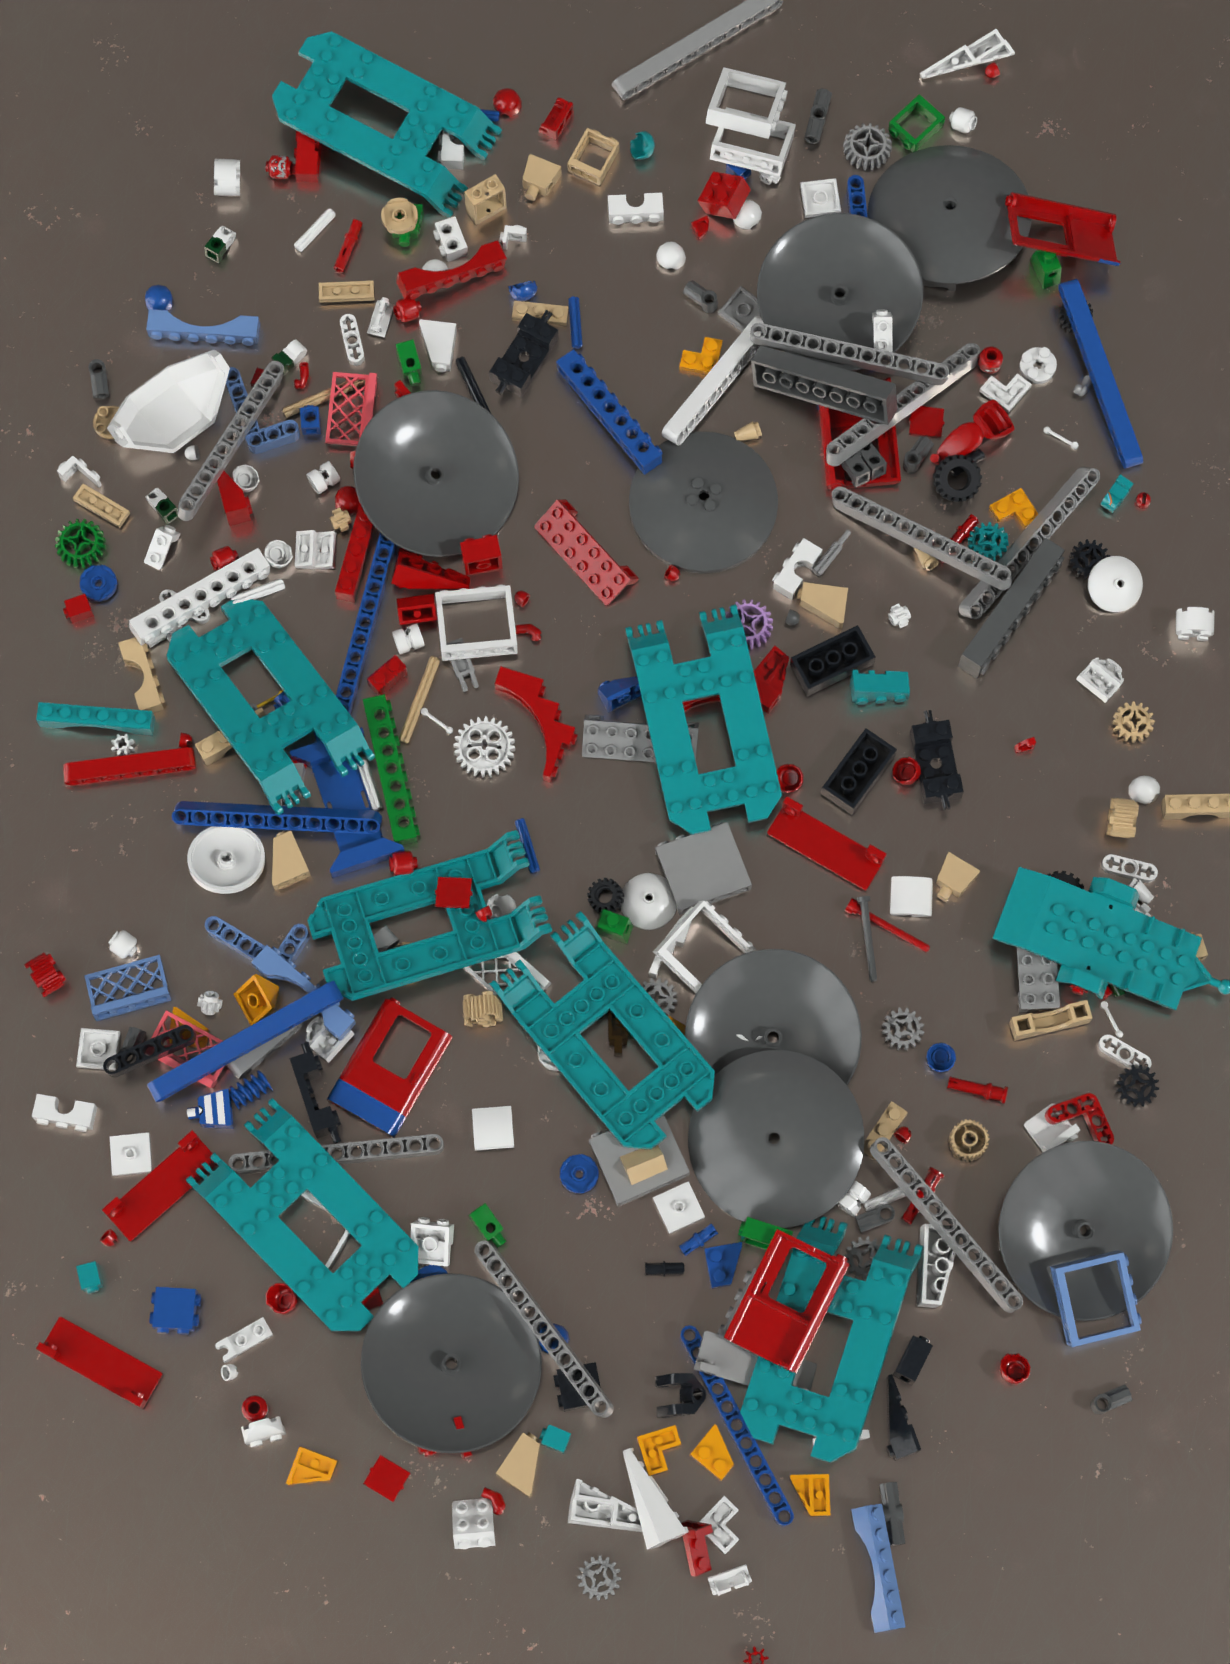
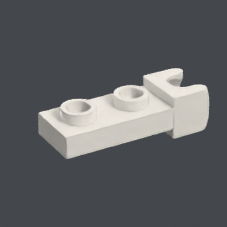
(244, 1339)

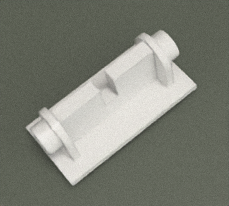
(381, 317)
(724, 1581)

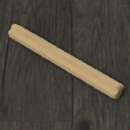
(318, 398)
(419, 699)

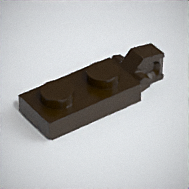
(616, 1034)

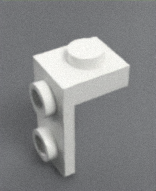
(882, 330)
(70, 466)
(160, 545)

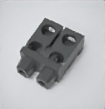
(865, 465)

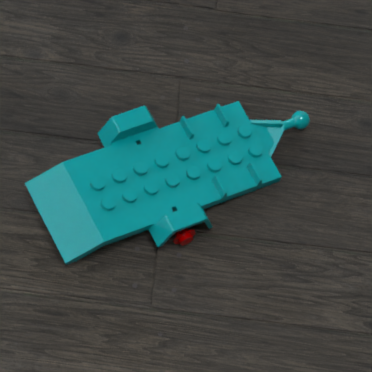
(1114, 941)

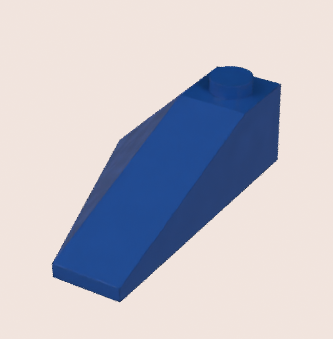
(619, 692)

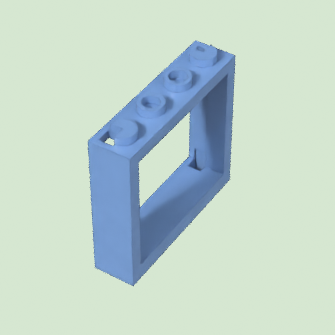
(1065, 1305)

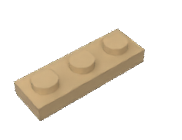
(346, 291)
(558, 317)
(101, 505)
(885, 1127)

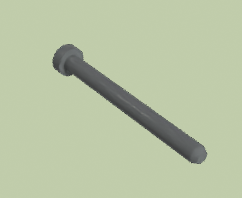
(868, 937)

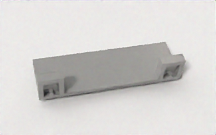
(622, 739)
(1036, 982)
(734, 1363)

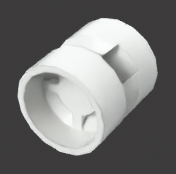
(317, 480)
(408, 638)
(854, 1197)

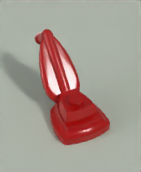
(989, 422)

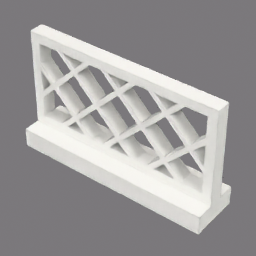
(512, 958)

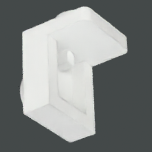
(513, 233)

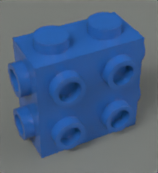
(175, 1310)

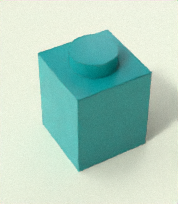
(90, 1277)
(555, 1438)

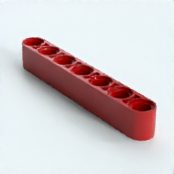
(129, 766)

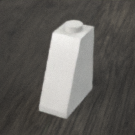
(439, 343)

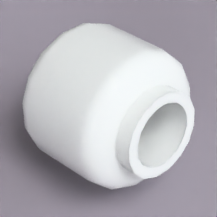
(963, 120)
(123, 944)

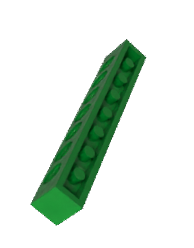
(373, 707)

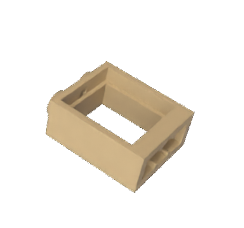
(586, 171)
(478, 203)

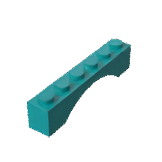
(65, 715)

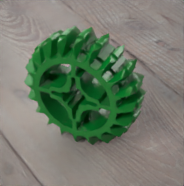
(66, 538)

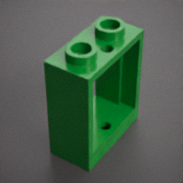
(928, 112)
(758, 1232)

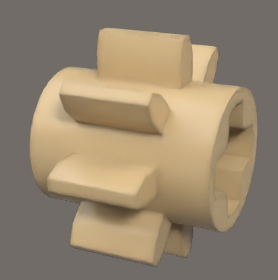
(340, 519)

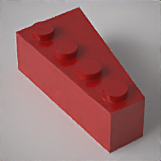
(307, 159)

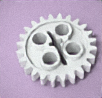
(485, 730)

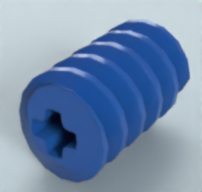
(249, 1089)

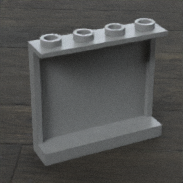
(703, 867)
(608, 1153)

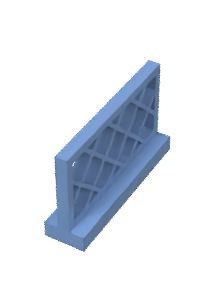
(128, 1003)

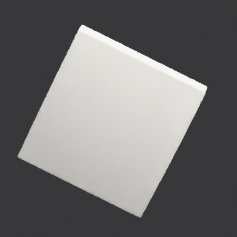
(315, 549)
(911, 896)
(493, 1128)

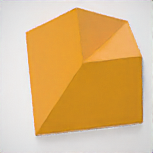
(257, 998)

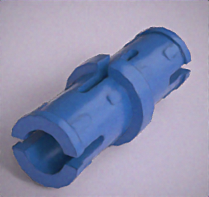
(698, 1239)

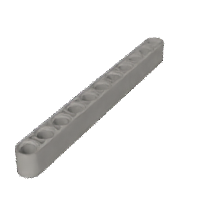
(692, 46)
(858, 351)
(907, 402)
(227, 446)
(1032, 537)
(925, 545)
(245, 1064)
(346, 1148)
(948, 1235)
(549, 1335)

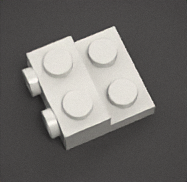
(433, 1240)

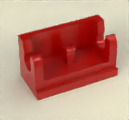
(557, 118)

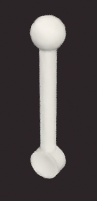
(1074, 445)
(424, 712)
(1104, 1005)

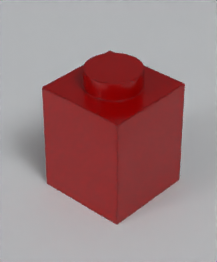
(78, 608)

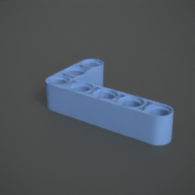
(255, 433)
(241, 938)

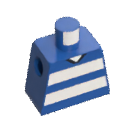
(213, 1110)

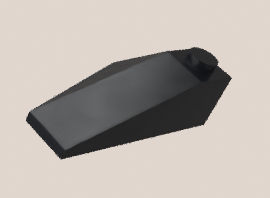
(901, 1436)

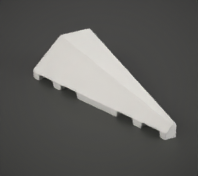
(981, 51)
(597, 1509)
(655, 1515)

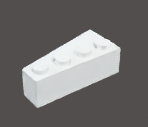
(933, 1267)

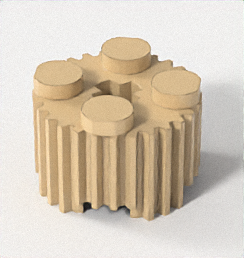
(1122, 818)
(482, 1009)
(974, 1131)

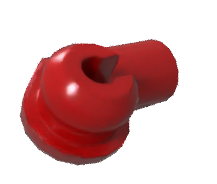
(304, 376)
(530, 629)
(496, 1499)

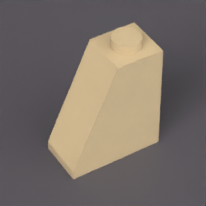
(824, 601)
(287, 861)
(521, 1464)

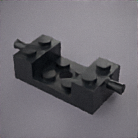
(533, 339)
(930, 743)
(324, 1120)

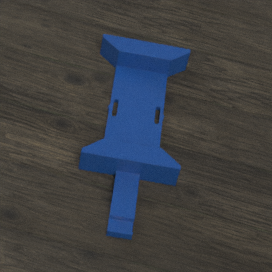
(356, 850)

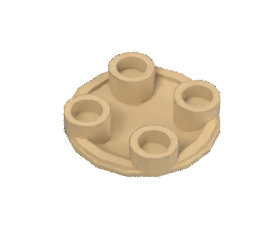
(102, 420)

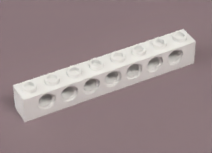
(253, 560)

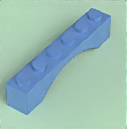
(240, 330)
(275, 967)
(887, 1607)

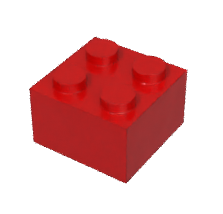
(724, 195)
(481, 554)

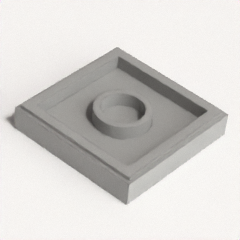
(740, 309)

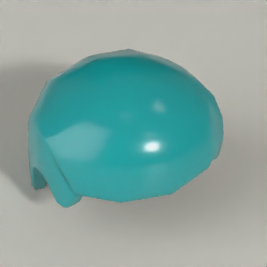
(642, 146)

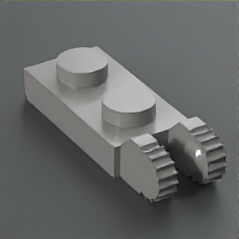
(463, 668)

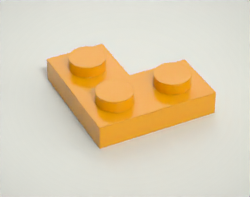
(703, 361)
(1017, 504)
(652, 1446)

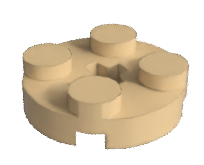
(396, 225)

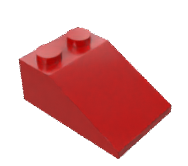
(235, 503)

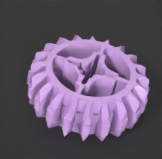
(760, 616)

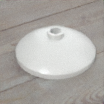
(1104, 587)
(644, 913)

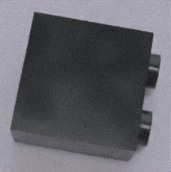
(913, 1359)
(569, 1396)

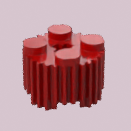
(45, 974)

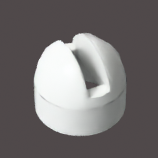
(192, 452)
(229, 1368)

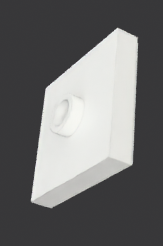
(820, 197)
(96, 1047)
(130, 1154)
(678, 1207)

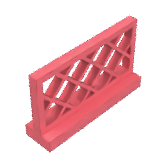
(367, 406)
(175, 1061)

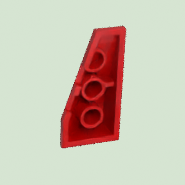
(416, 573)

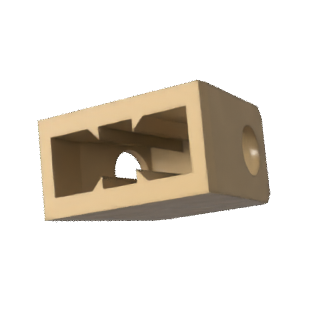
(540, 176)
(955, 877)

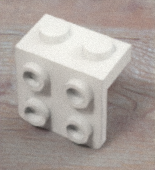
(1050, 1135)
(473, 1523)

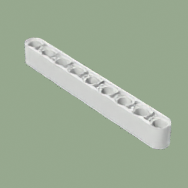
(712, 386)

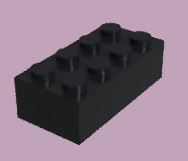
(832, 660)
(858, 771)

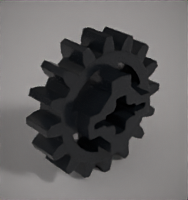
(1080, 557)
(1140, 1094)

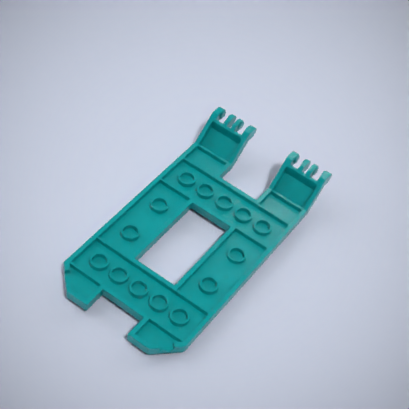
(398, 158)
(725, 674)
(262, 739)
(472, 941)
(559, 1028)
(257, 1209)
(874, 1312)

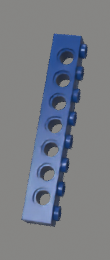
(644, 460)

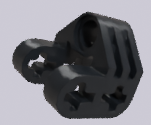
(691, 1394)

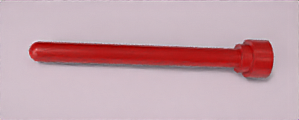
(854, 907)

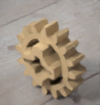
(1125, 722)

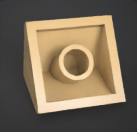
(643, 1164)

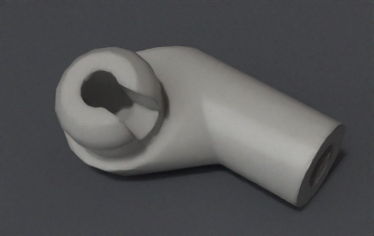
(1083, 389)

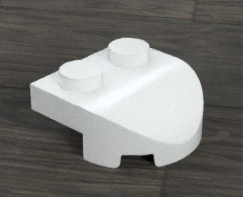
(1102, 678)
(323, 1041)
(263, 1430)

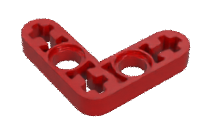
(1087, 1111)

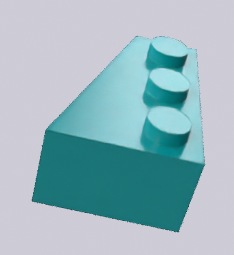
(879, 687)

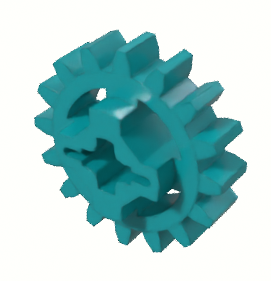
(988, 540)

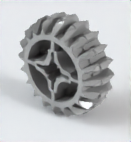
(854, 145)

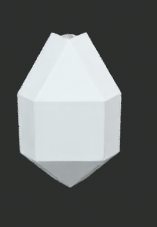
(172, 405)

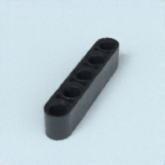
(140, 1049)

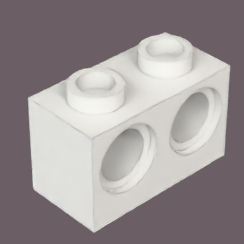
(454, 238)

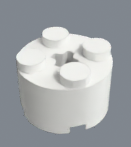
(227, 177)
(1195, 623)

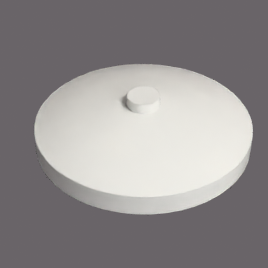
(226, 859)

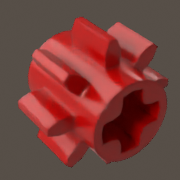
(754, 1653)

